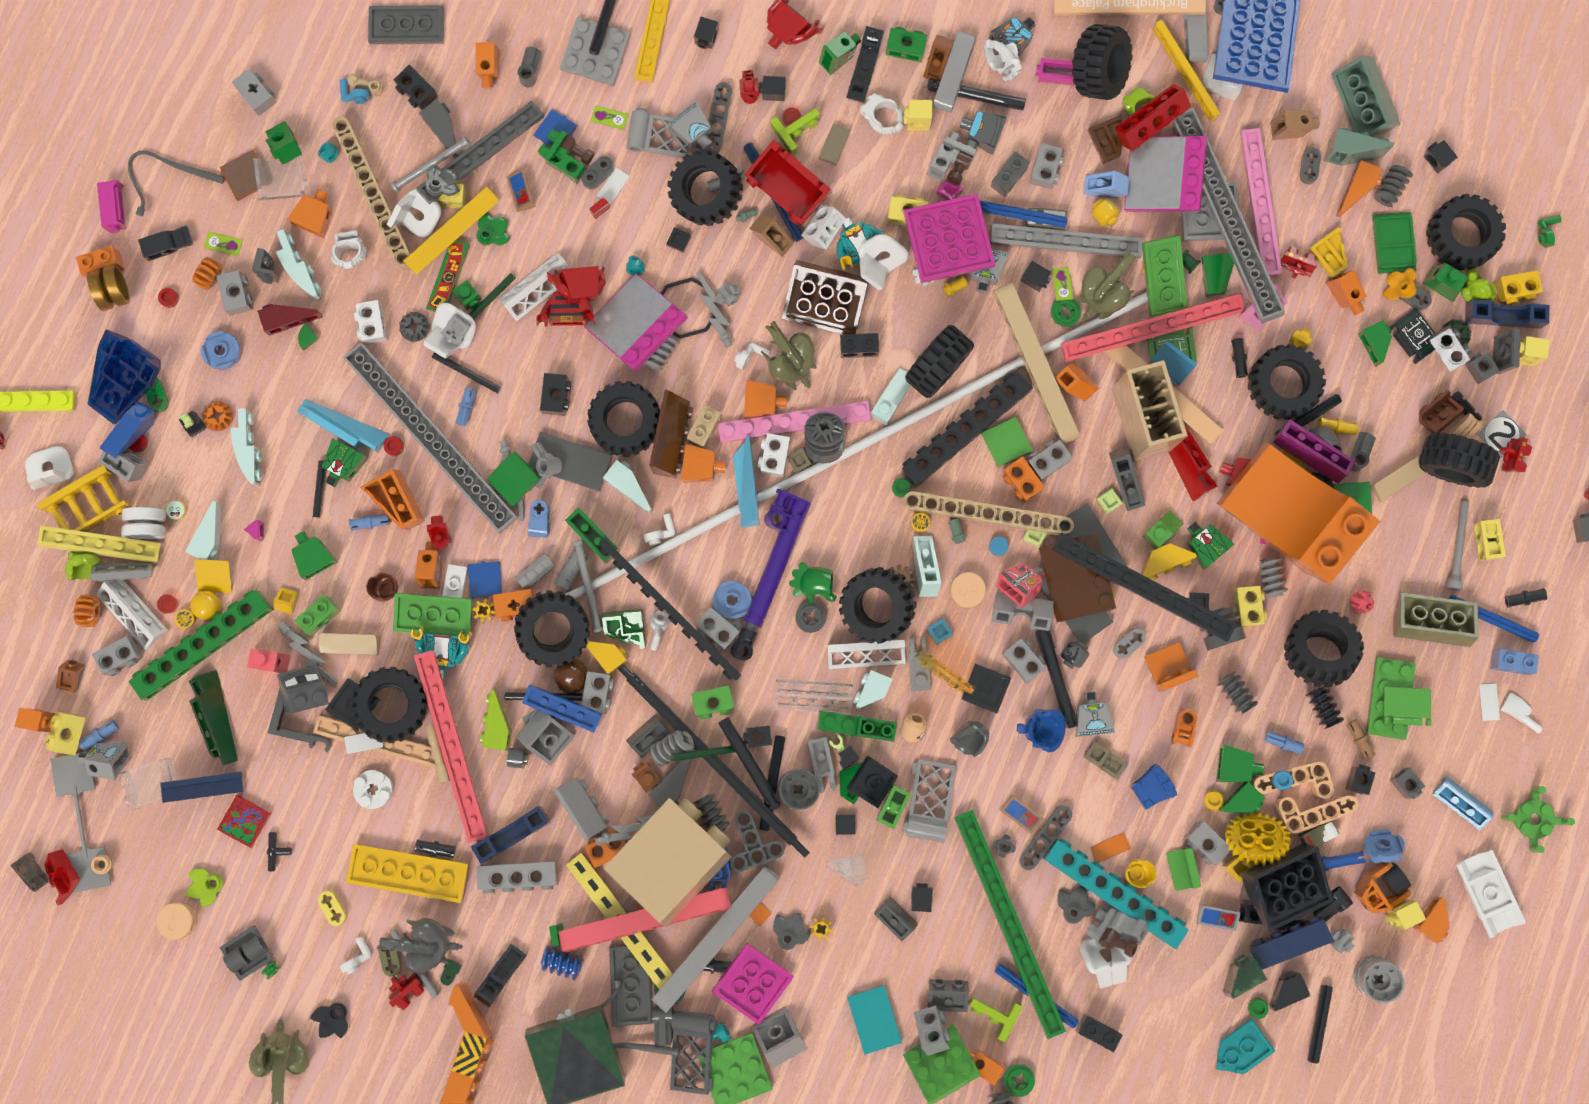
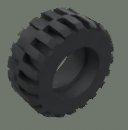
(1102, 61)
(684, 177)
(1484, 217)
(939, 361)
(1303, 364)
(606, 401)
(1459, 460)
(855, 615)
(1333, 628)
(556, 653)
(383, 679)

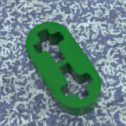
(160, 392)

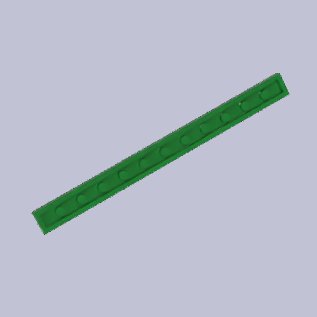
(1010, 924)

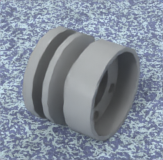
(1389, 982)

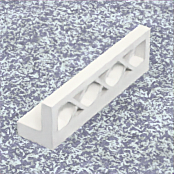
(530, 285)
(133, 609)
(862, 647)

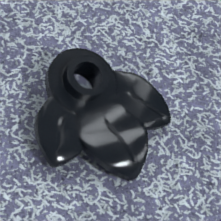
(329, 1021)

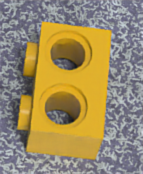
(1517, 284)

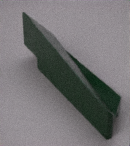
(212, 716)

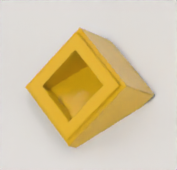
(285, 600)

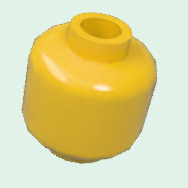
(1105, 212)

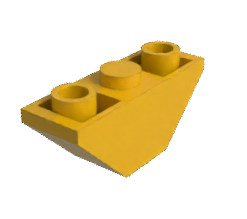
(1165, 559)

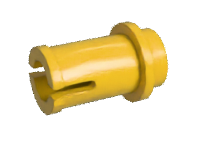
(955, 286)

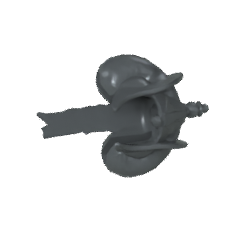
(428, 945)

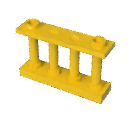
(84, 485)

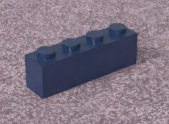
(1291, 943)

